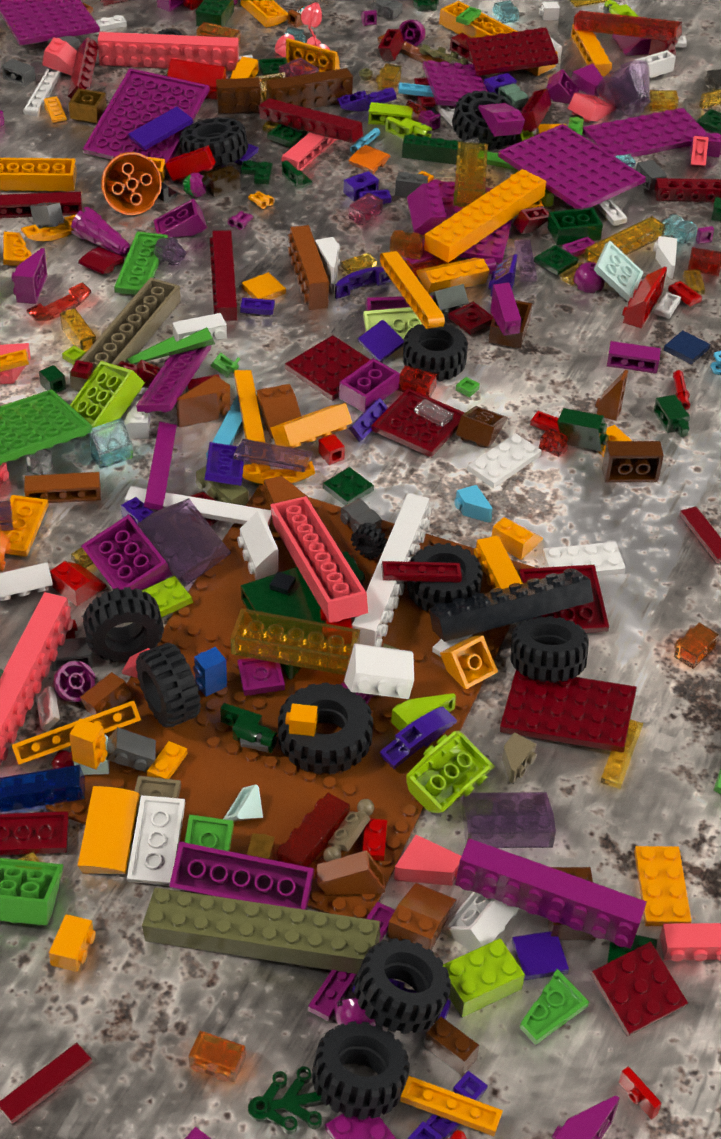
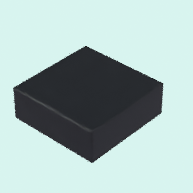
(282, 583)

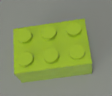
(483, 977)

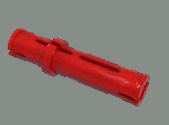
(681, 391)

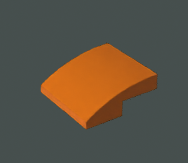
(369, 158)

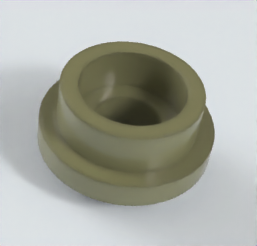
(365, 74)

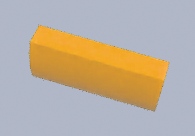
(265, 11)
(317, 56)
(108, 831)

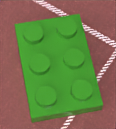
(209, 832)

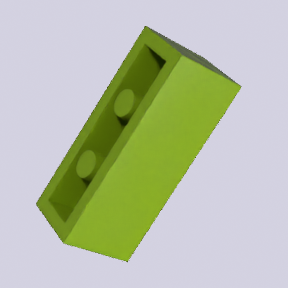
(379, 112)

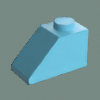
(473, 504)

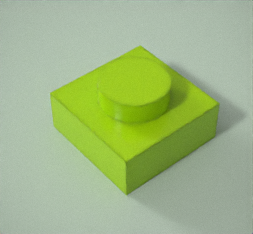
(73, 354)

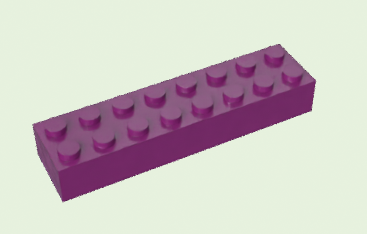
(550, 893)

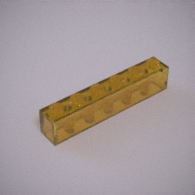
(629, 239)

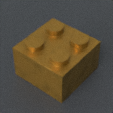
(87, 105)

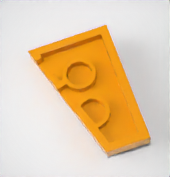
(14, 249)

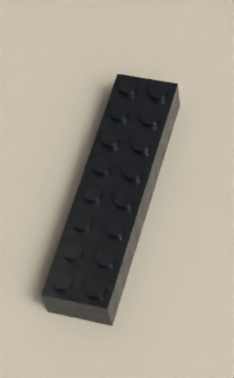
(510, 604)

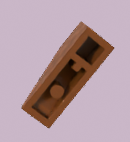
(612, 398)

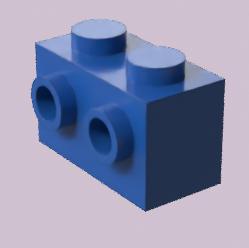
(210, 671)

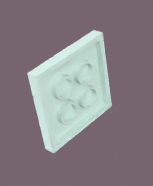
(618, 271)

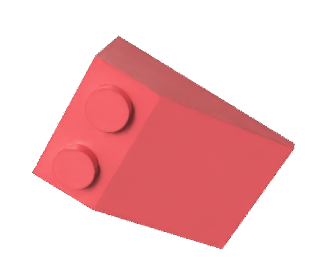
(60, 56)
(590, 107)

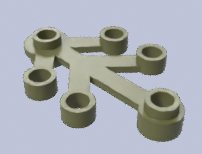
(426, 50)

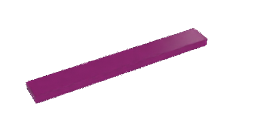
(160, 466)

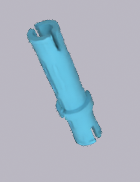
(374, 133)

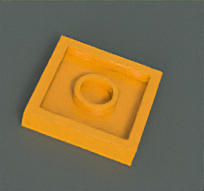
(263, 287)

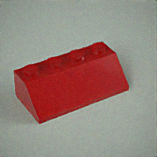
(197, 73)
(644, 298)

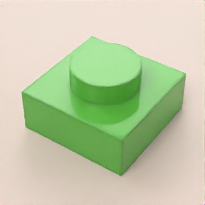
(467, 386)

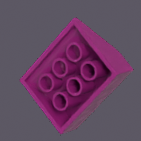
(127, 556)

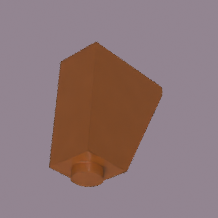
(280, 490)
(350, 875)

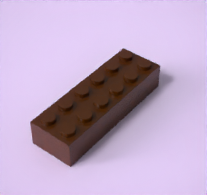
(311, 89)

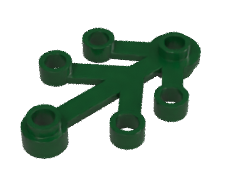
(290, 1102)

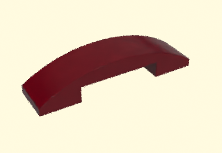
(422, 100)

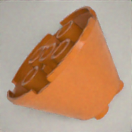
(131, 183)

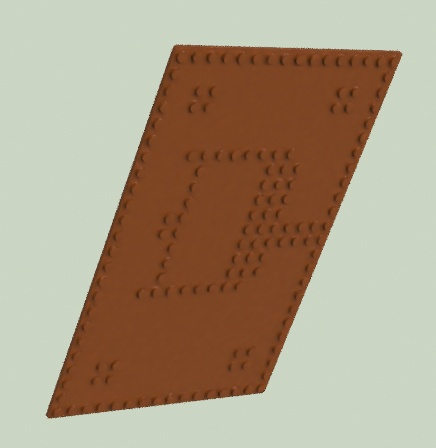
(221, 767)

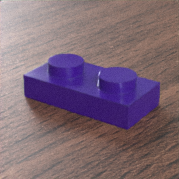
(383, 194)
(257, 306)

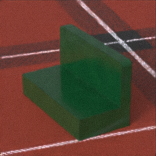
(295, 176)

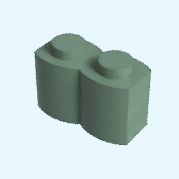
(514, 94)

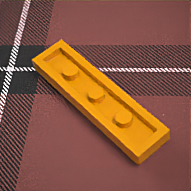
(451, 1106)

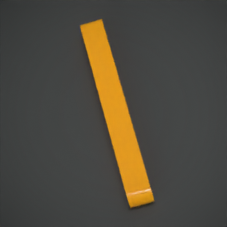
(412, 290)

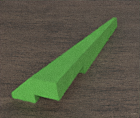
(171, 346)

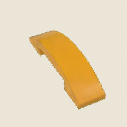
(49, 233)
(253, 473)

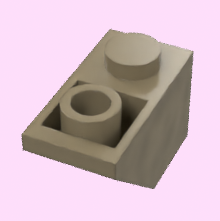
(516, 756)

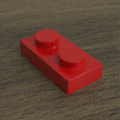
(375, 838)

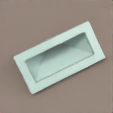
(246, 805)

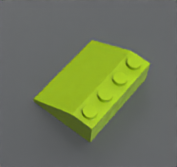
(107, 394)

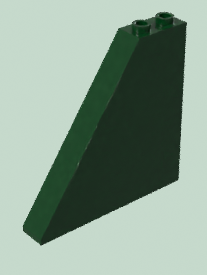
(297, 604)

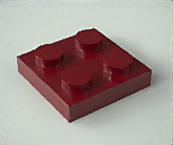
(471, 318)

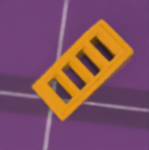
(53, 108)

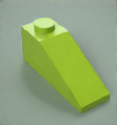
(412, 709)

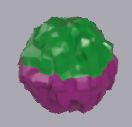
(193, 185)

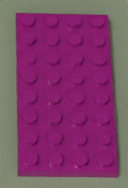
(645, 133)

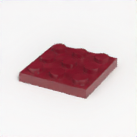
(639, 988)

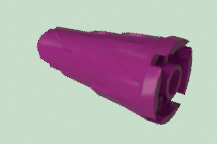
(91, 227)

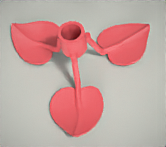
(310, 16)

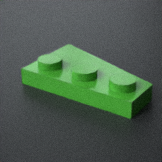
(553, 1009)

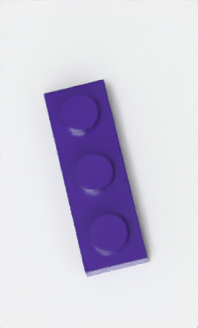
(363, 423)

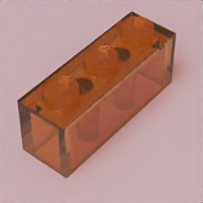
(212, 30)

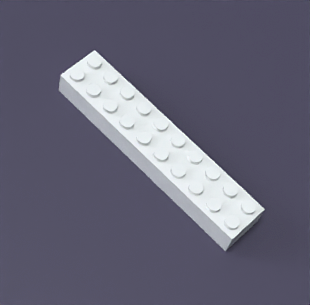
(401, 546)

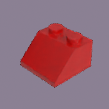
(75, 582)

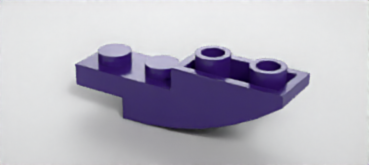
(361, 101)
(417, 734)

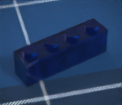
(41, 788)

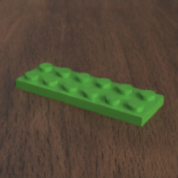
(139, 264)

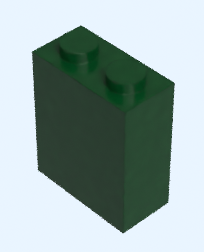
(583, 429)

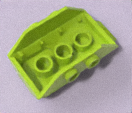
(447, 772)

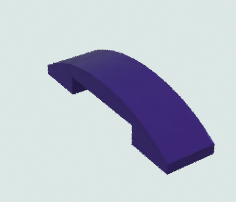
(359, 279)
(441, 1128)

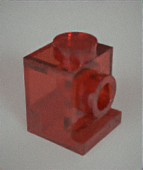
(553, 442)

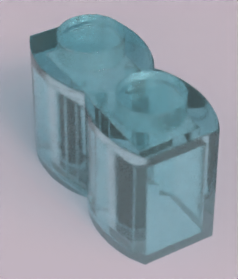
(506, 11)
(680, 229)

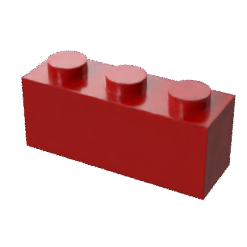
(189, 163)

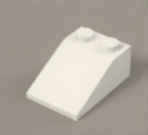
(328, 252)

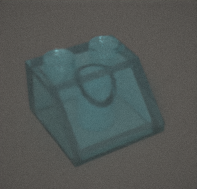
(110, 443)

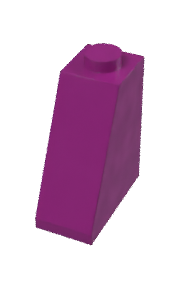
(587, 79)
(505, 309)

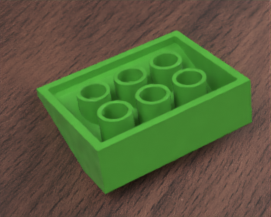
(28, 893)

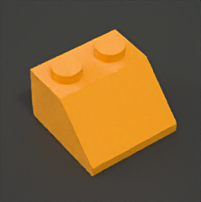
(515, 538)
(469, 661)

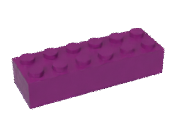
(240, 877)

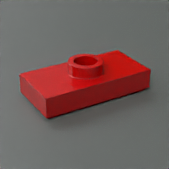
(687, 295)
(544, 421)
(639, 1093)

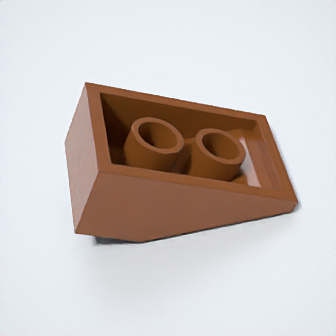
(204, 402)
(277, 405)
(421, 916)

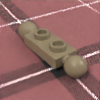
(349, 830)

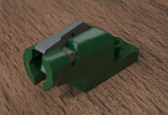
(248, 728)

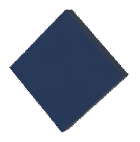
(686, 347)

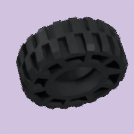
(470, 123)
(223, 135)
(328, 751)

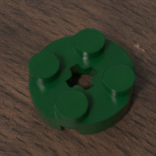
(422, 5)

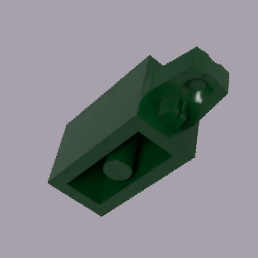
(672, 415)

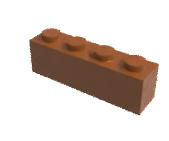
(64, 487)

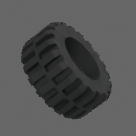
(436, 350)
(432, 593)
(119, 608)
(549, 649)
(168, 685)
(396, 1007)
(354, 1093)

